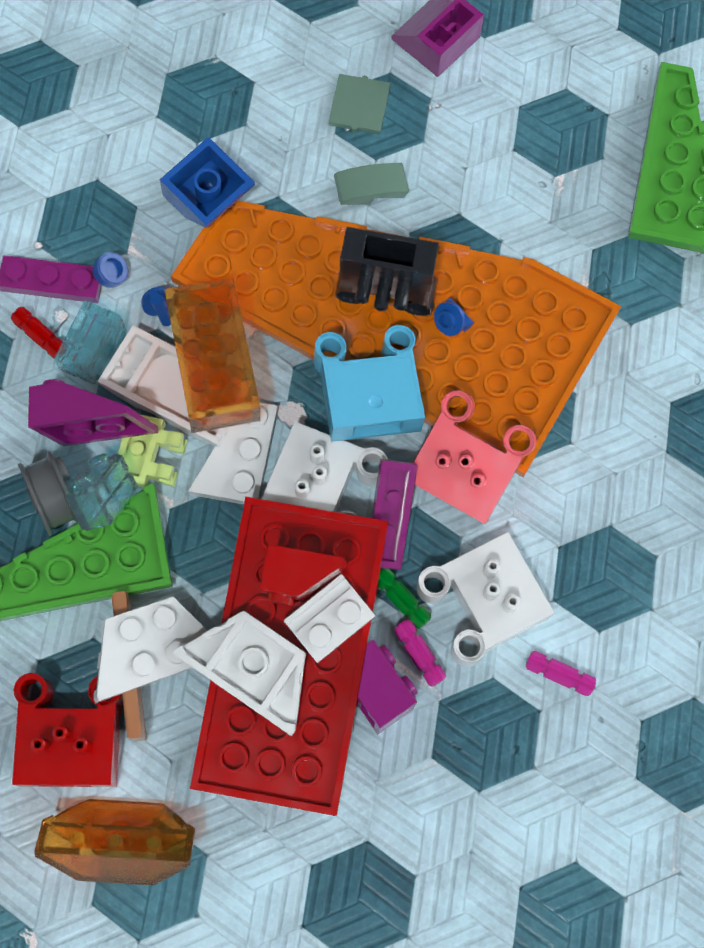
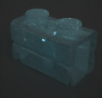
(90, 342)
(101, 491)

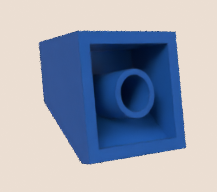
(205, 184)

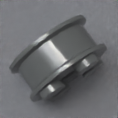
(48, 490)

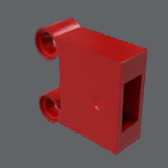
(65, 744)

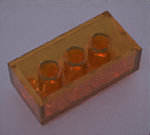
(213, 355)

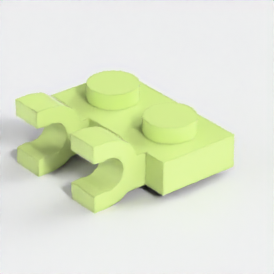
(142, 451)

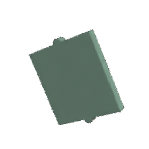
(359, 104)

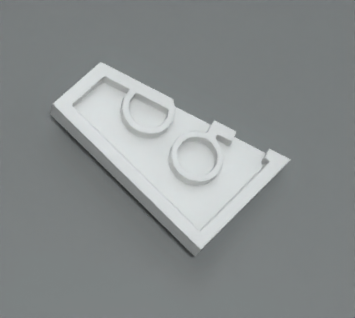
(239, 461)

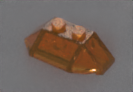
(116, 842)

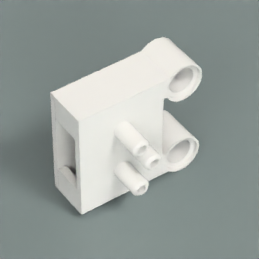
(317, 471)
(494, 592)

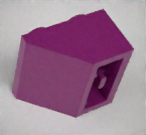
(440, 33)
(382, 693)

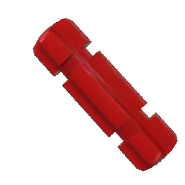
(36, 331)

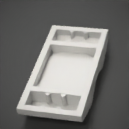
(149, 379)

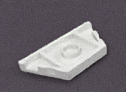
(141, 646)
(251, 666)

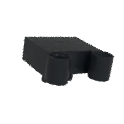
(389, 269)

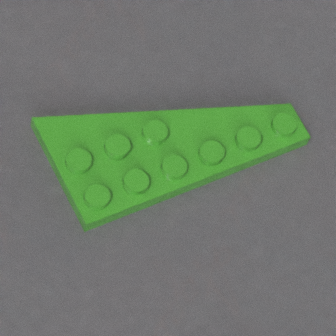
(671, 174)
(90, 564)

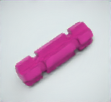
(420, 653)
(561, 673)

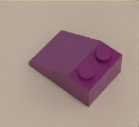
(80, 417)

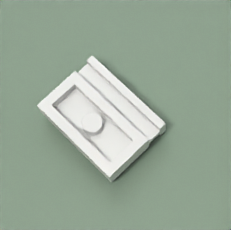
(329, 618)

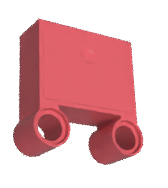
(465, 467)

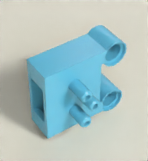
(371, 393)

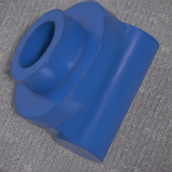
(155, 304)
(451, 318)

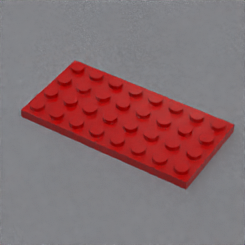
(238, 747)

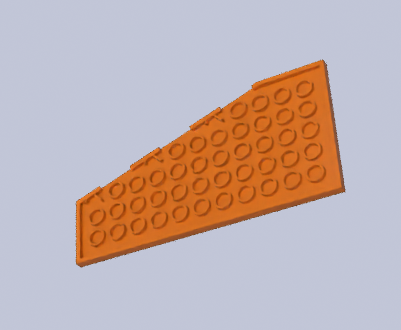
(516, 360)

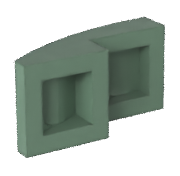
(368, 182)

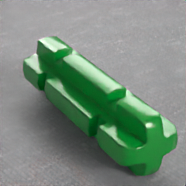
(403, 598)

